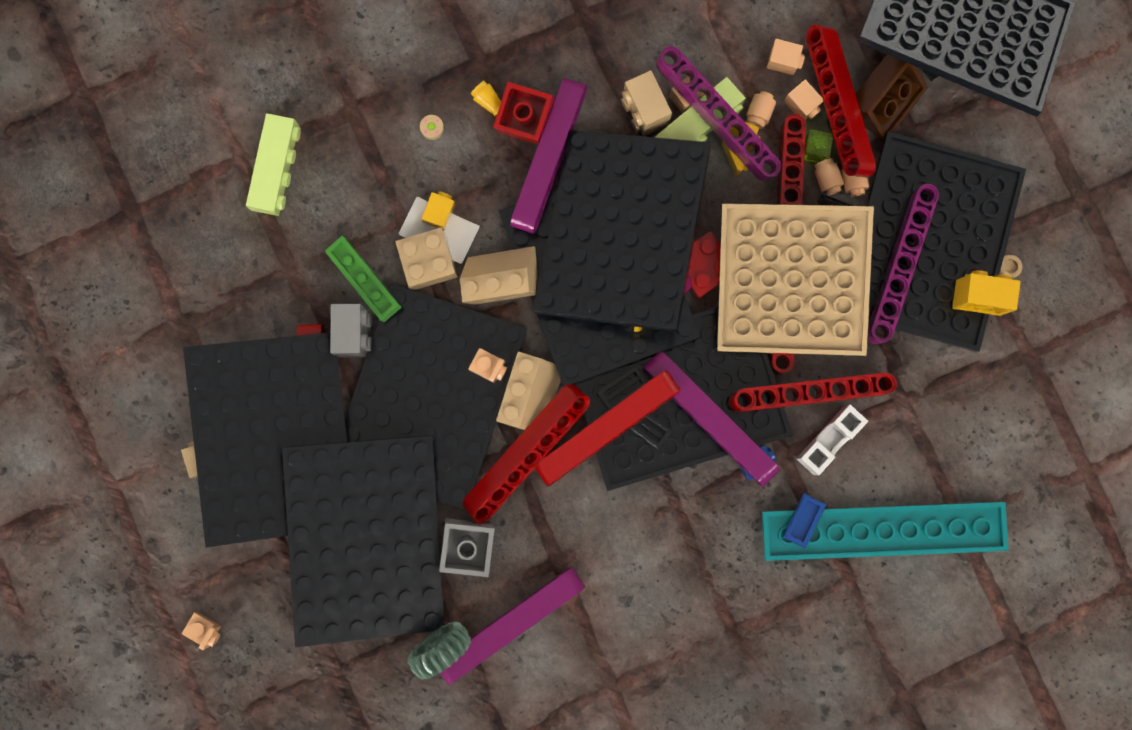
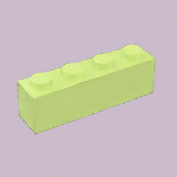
(690, 124)
(273, 164)

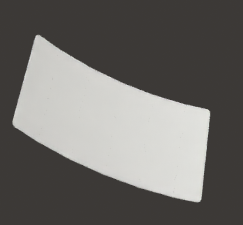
(458, 232)

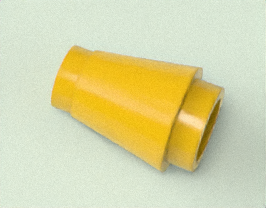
(486, 97)

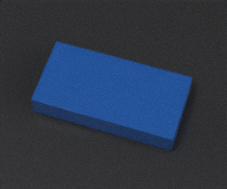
(804, 520)

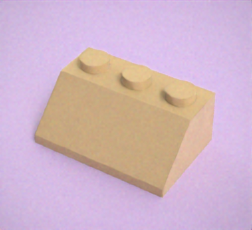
(499, 276)
(528, 391)

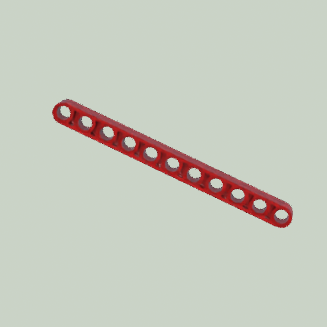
(793, 186)

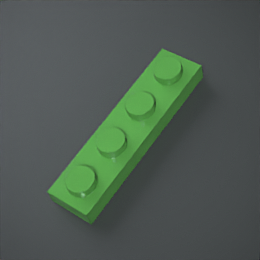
(363, 279)

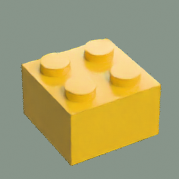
(986, 293)

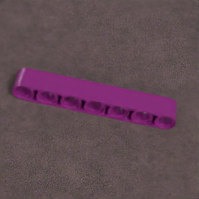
(716, 102)
(548, 156)
(910, 256)
(715, 421)
(515, 622)

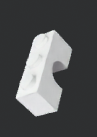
(831, 438)

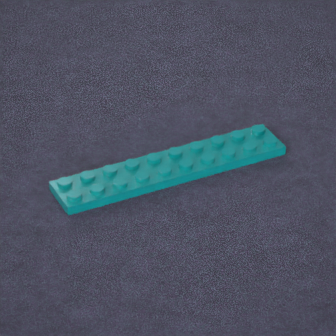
(892, 531)

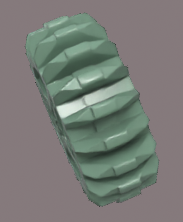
(439, 650)

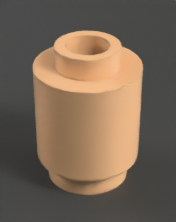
(760, 109)
(828, 177)
(855, 185)

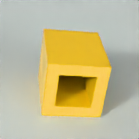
(438, 210)

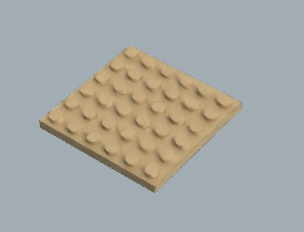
(795, 279)

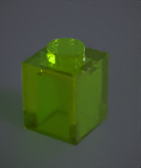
(817, 145)

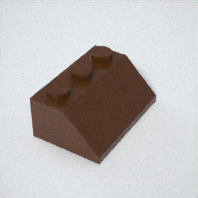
(889, 95)

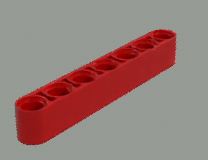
(840, 101)
(823, 392)
(607, 428)
(526, 453)

